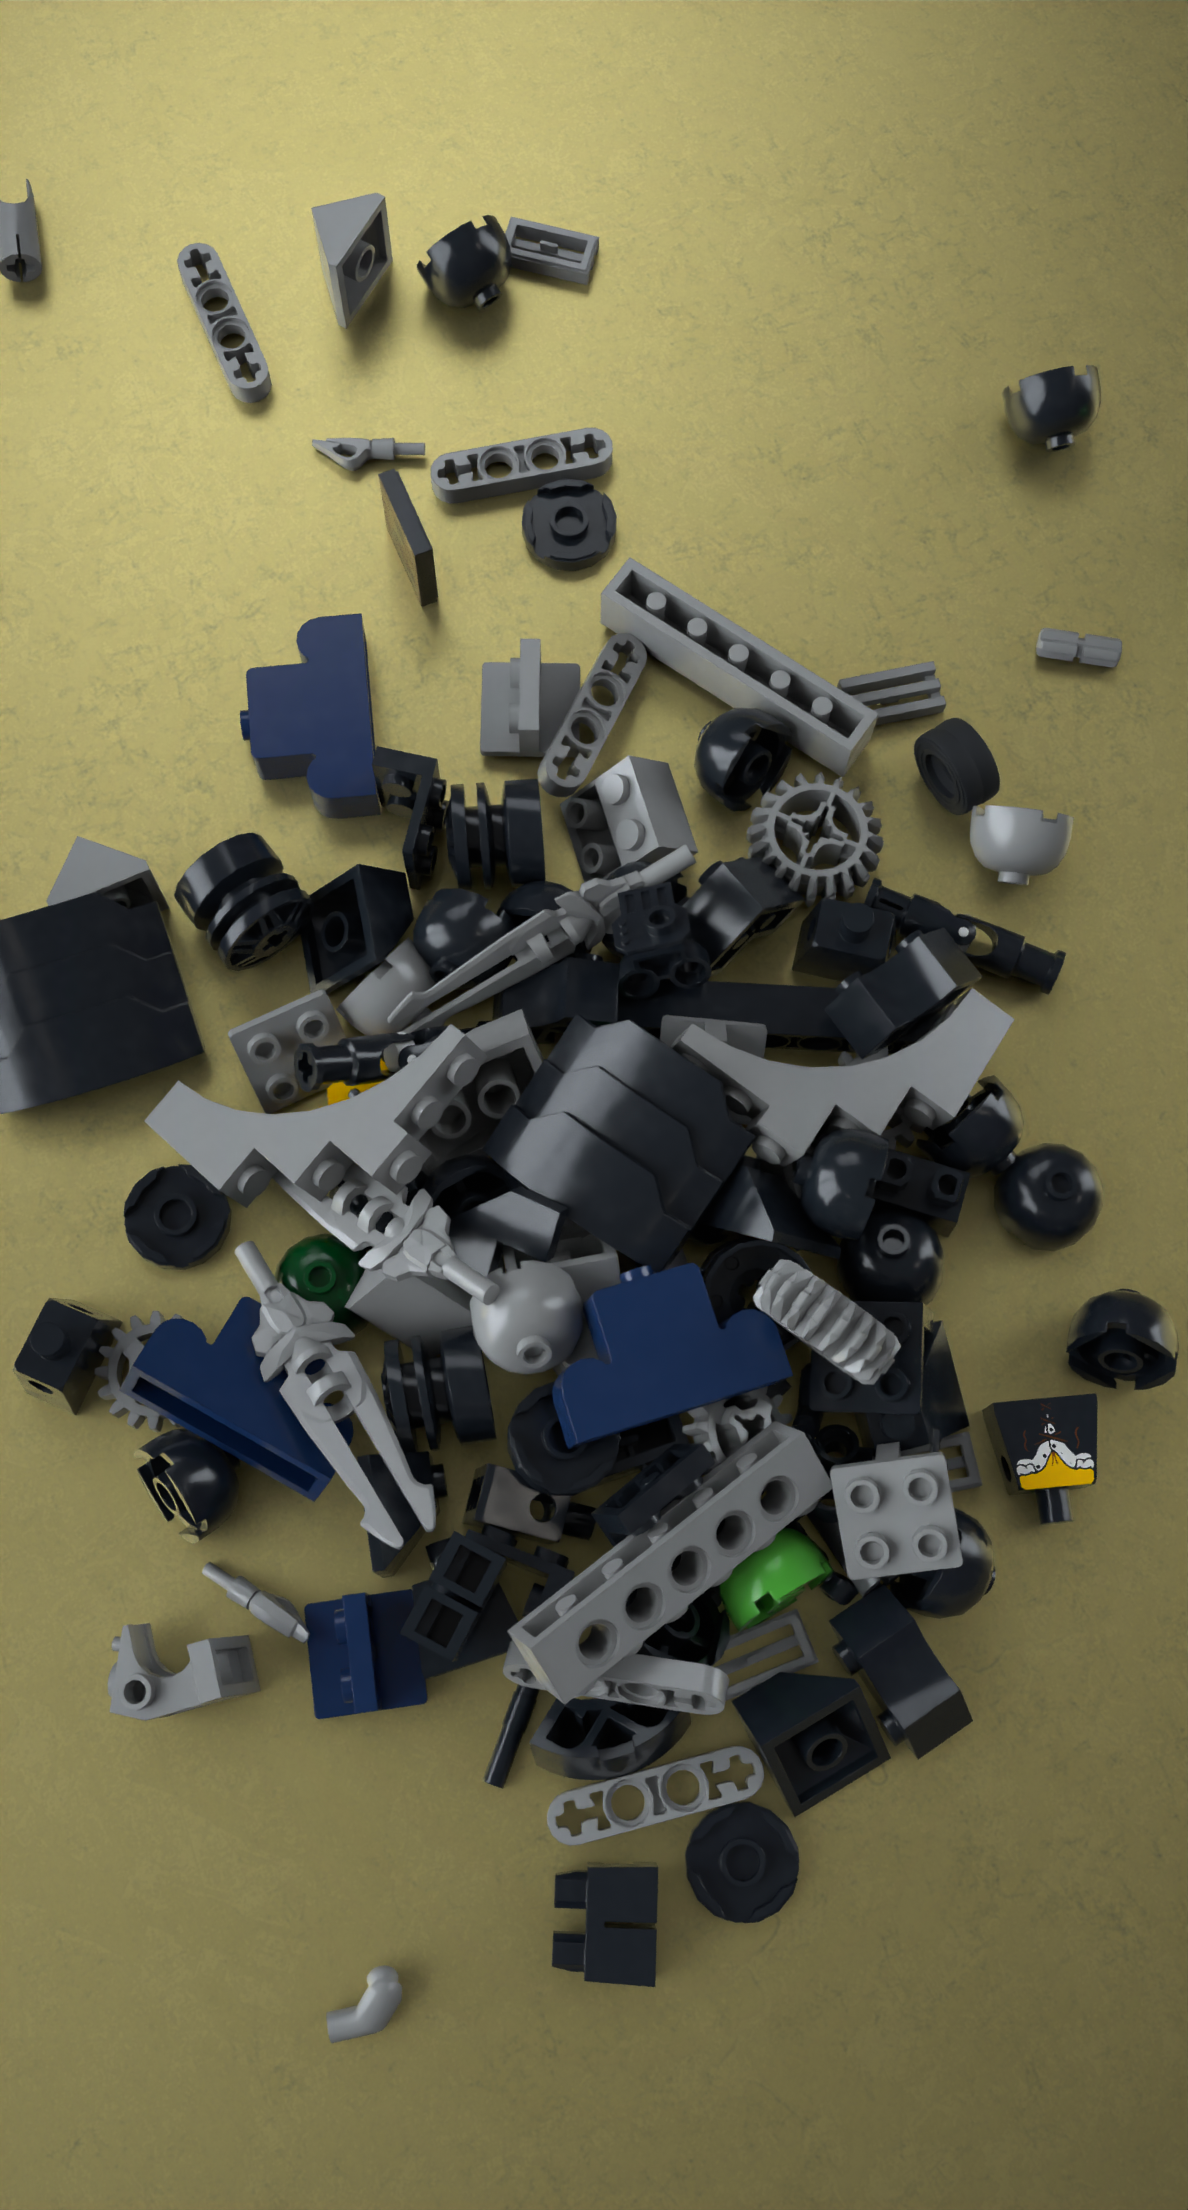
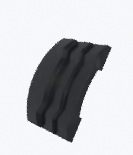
(88, 1000)
(623, 1138)

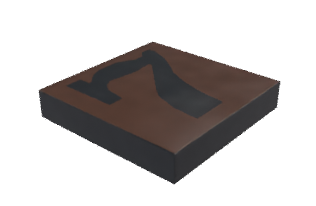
(409, 537)

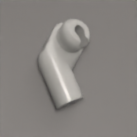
(373, 2010)

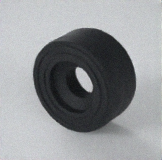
(957, 766)

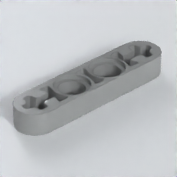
(224, 322)
(519, 457)
(594, 715)
(644, 1682)
(657, 1803)

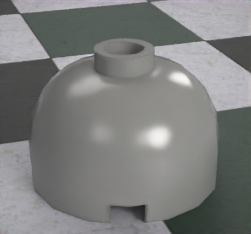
(1019, 841)
(385, 988)
(531, 1320)

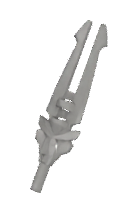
(582, 915)
(412, 1241)
(293, 1336)

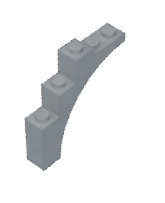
(795, 1101)
(317, 1146)

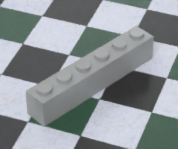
(737, 665)

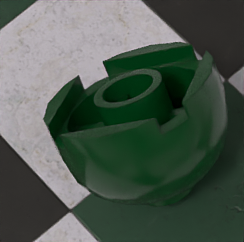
(324, 1271)

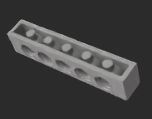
(644, 1562)

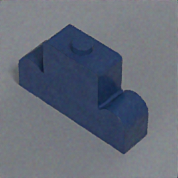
(318, 718)
(662, 1355)
(224, 1400)

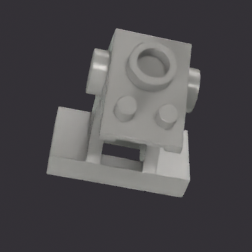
(148, 1690)

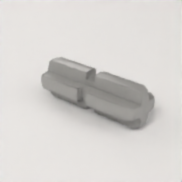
(1089, 650)

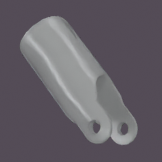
(19, 239)

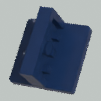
(361, 1657)

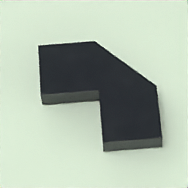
(513, 1219)

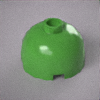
(773, 1578)

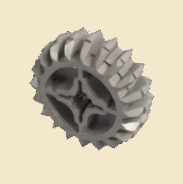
(833, 847)
(826, 1321)

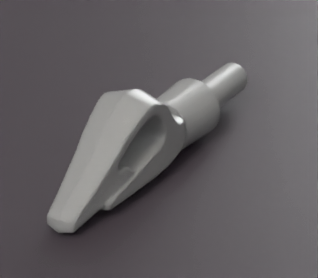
(364, 450)
(267, 1607)

